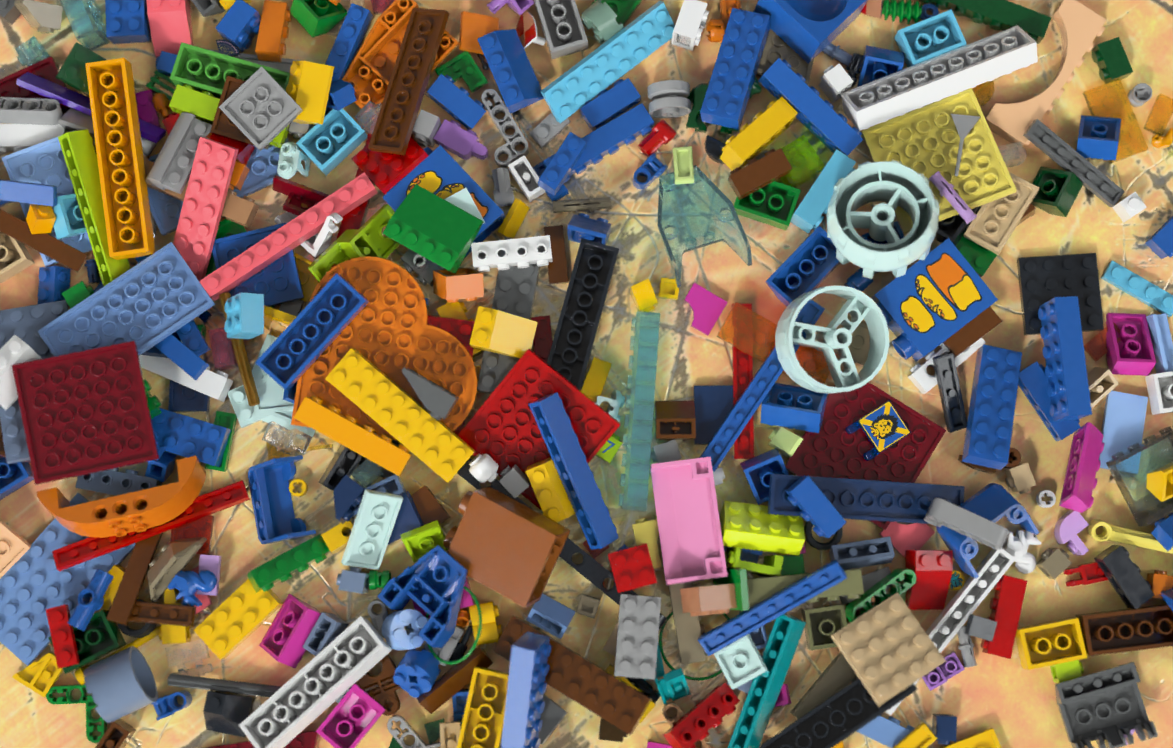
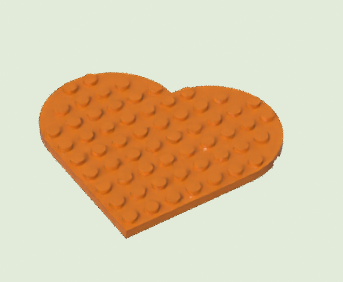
(391, 336)

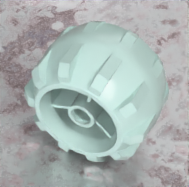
(886, 183)

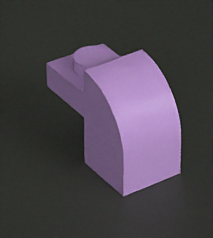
(1067, 529)

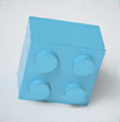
(244, 316)

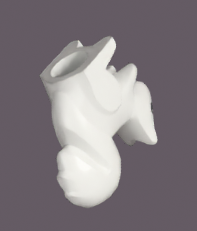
(1017, 548)

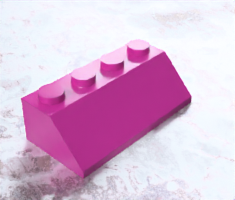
(1082, 469)

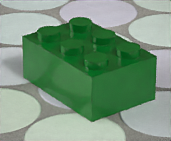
(770, 205)

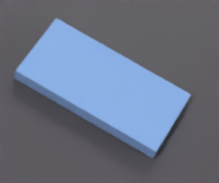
(1122, 423)

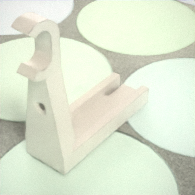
(318, 242)

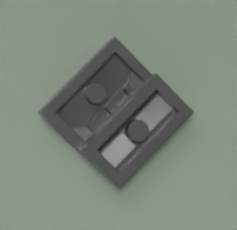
(551, 717)

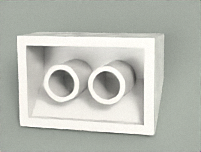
(12, 353)

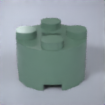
(601, 20)

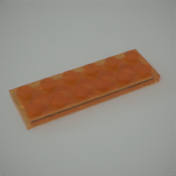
(757, 338)

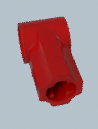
(660, 135)

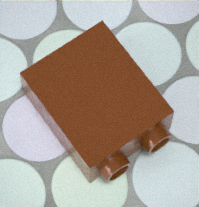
(506, 545)

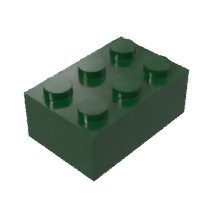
(74, 68)
(96, 641)

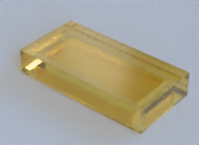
(1159, 115)

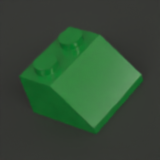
(317, 15)

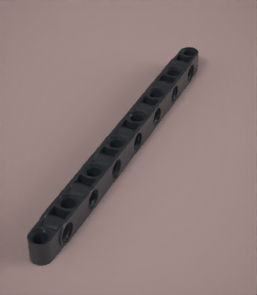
(588, 568)

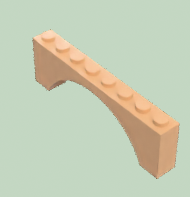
(1077, 29)

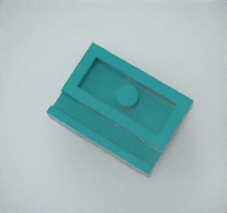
(672, 686)

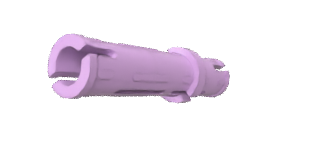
(952, 196)

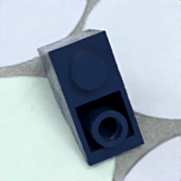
(346, 498)

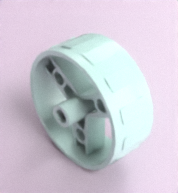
(829, 338)

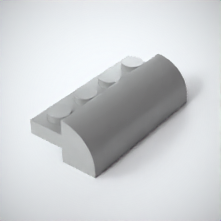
(177, 155)

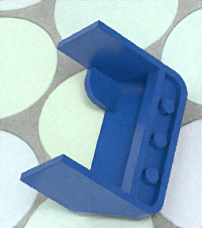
(273, 501)
(992, 504)

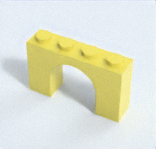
(647, 533)

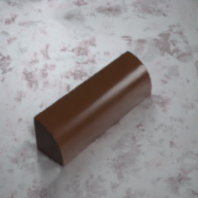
(454, 680)

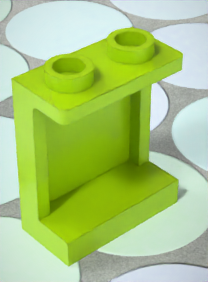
(771, 565)

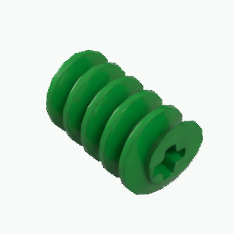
(901, 10)

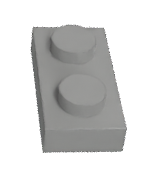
(547, 130)

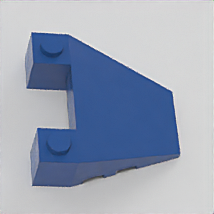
(436, 587)

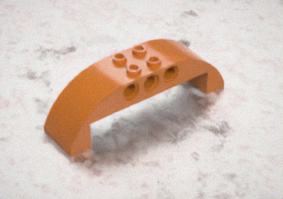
(131, 510)

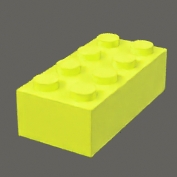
(754, 529)

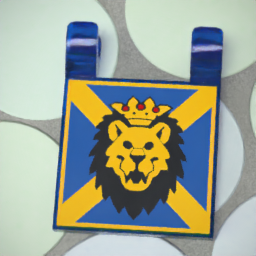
(882, 428)

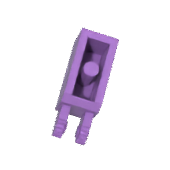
(460, 141)

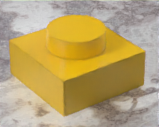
(668, 289)

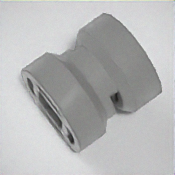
(1142, 91)

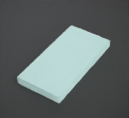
(372, 529)

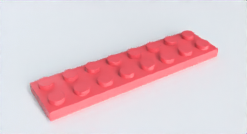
(204, 203)

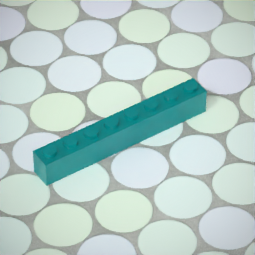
(767, 686)

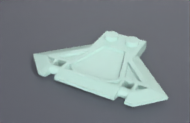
(270, 394)

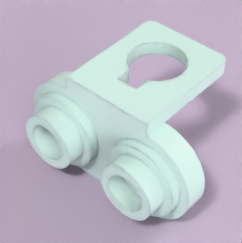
(290, 161)
(615, 401)

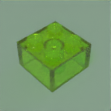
(803, 160)

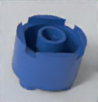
(417, 672)

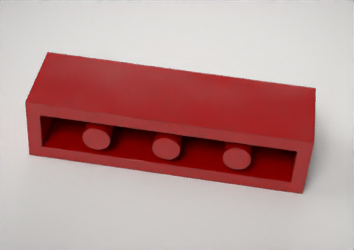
(1005, 611)

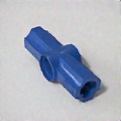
(96, 591)

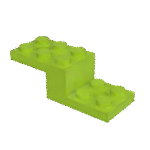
(357, 243)

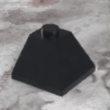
(226, 712)

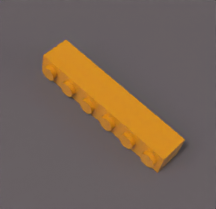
(352, 435)

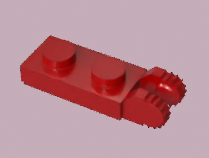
(1088, 572)

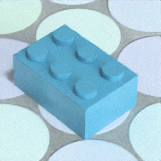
(930, 38)
(333, 141)

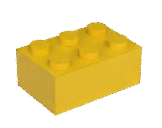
(1050, 643)

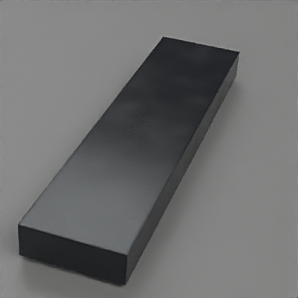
(950, 392)

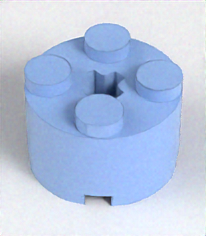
(401, 638)

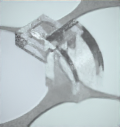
(287, 441)

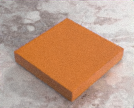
(473, 27)

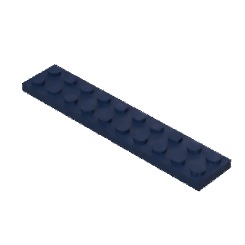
(867, 498)

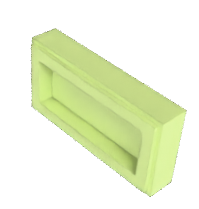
(683, 165)

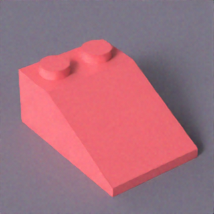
(169, 24)

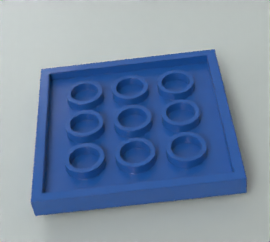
(277, 281)

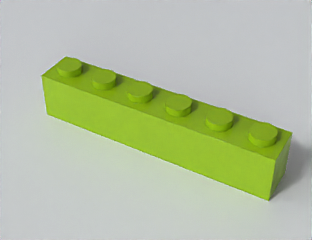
(204, 108)

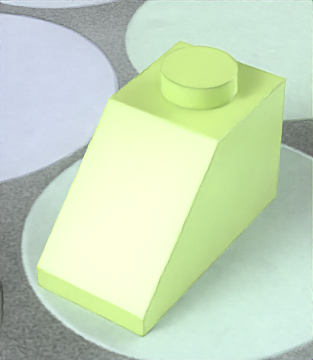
(784, 441)

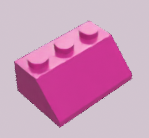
(290, 631)

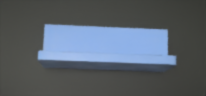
(1161, 342)

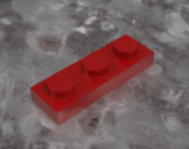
(62, 636)

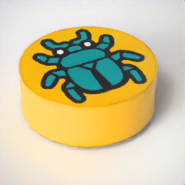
(957, 580)

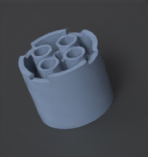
(121, 684)

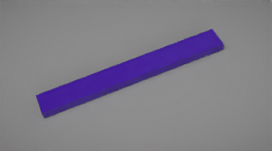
(78, 102)

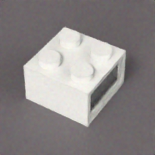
(690, 24)

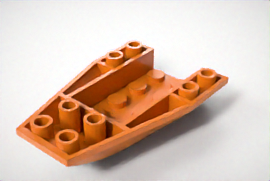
(377, 56)

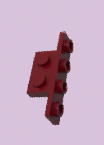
(299, 196)

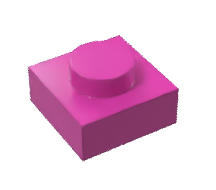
(784, 697)

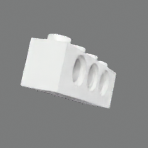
(926, 382)

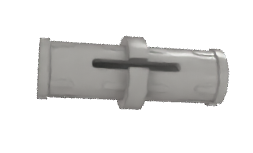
(966, 647)

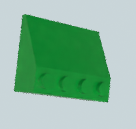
(433, 228)

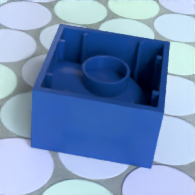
(809, 24)

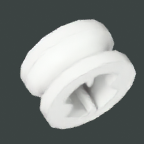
(1049, 494)

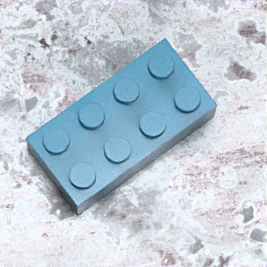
(816, 201)

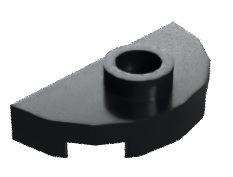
(714, 149)

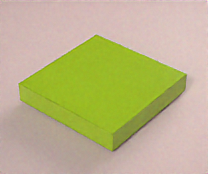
(423, 539)

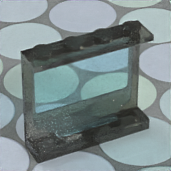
(1131, 473)

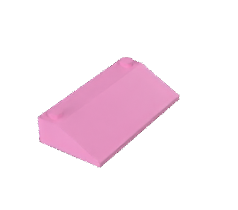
(688, 520)

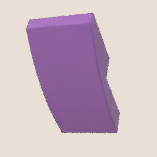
(944, 671)

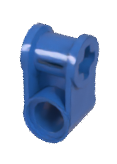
(651, 169)
(168, 704)

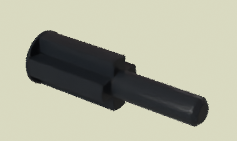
(461, 648)

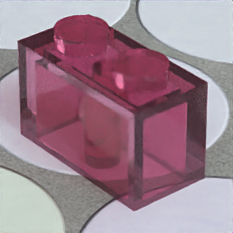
(222, 350)

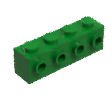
(287, 563)

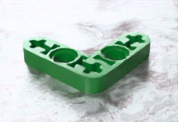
(90, 705)

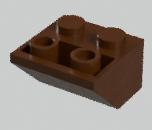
(675, 420)

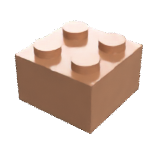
(708, 599)

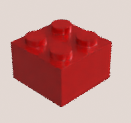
(632, 568)

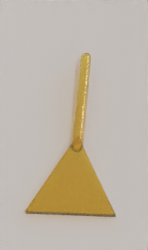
(273, 453)

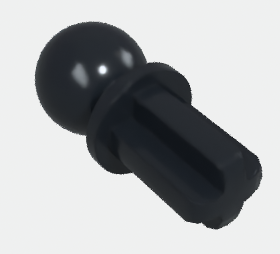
(854, 67)

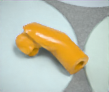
(1163, 141)

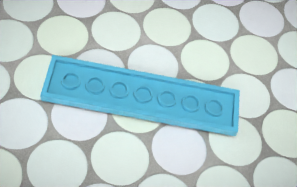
(609, 62)

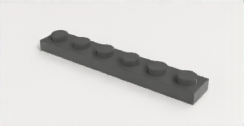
(1073, 162)

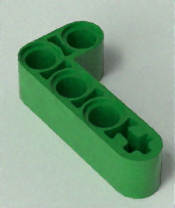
(879, 592)

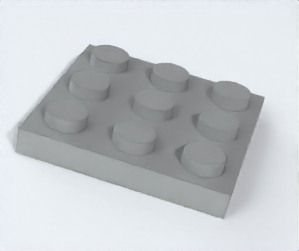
(261, 108)

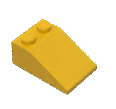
(502, 332)

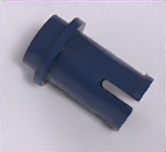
(93, 272)

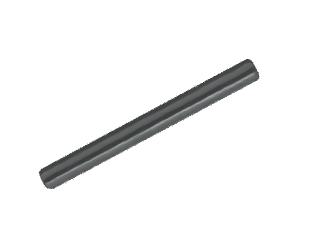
(222, 685)

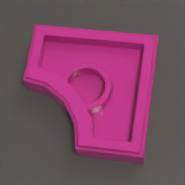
(705, 308)

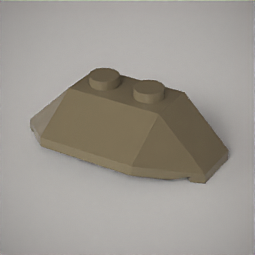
(173, 560)

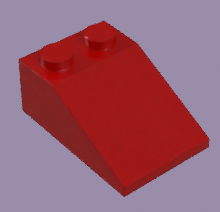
(933, 578)

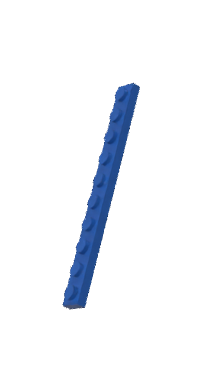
(754, 394)

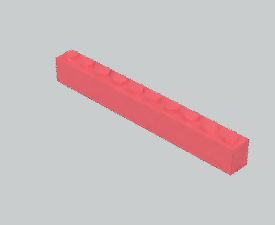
(287, 237)

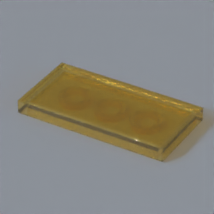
(1112, 102)

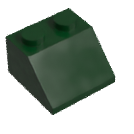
(1056, 191)

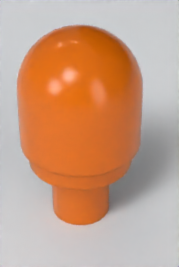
(161, 104)

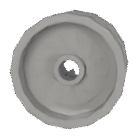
(669, 99)

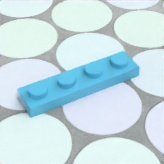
(1139, 288)

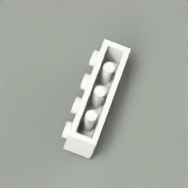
(511, 252)

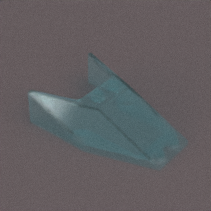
(696, 217)

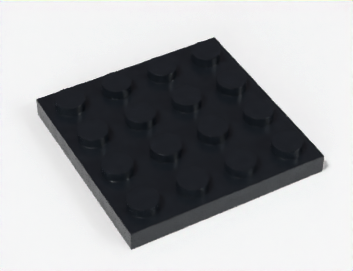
(1060, 276)

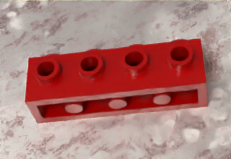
(702, 717)

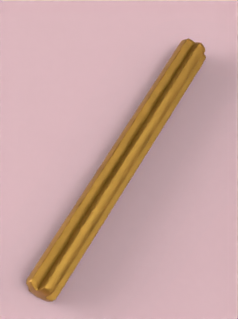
(243, 362)

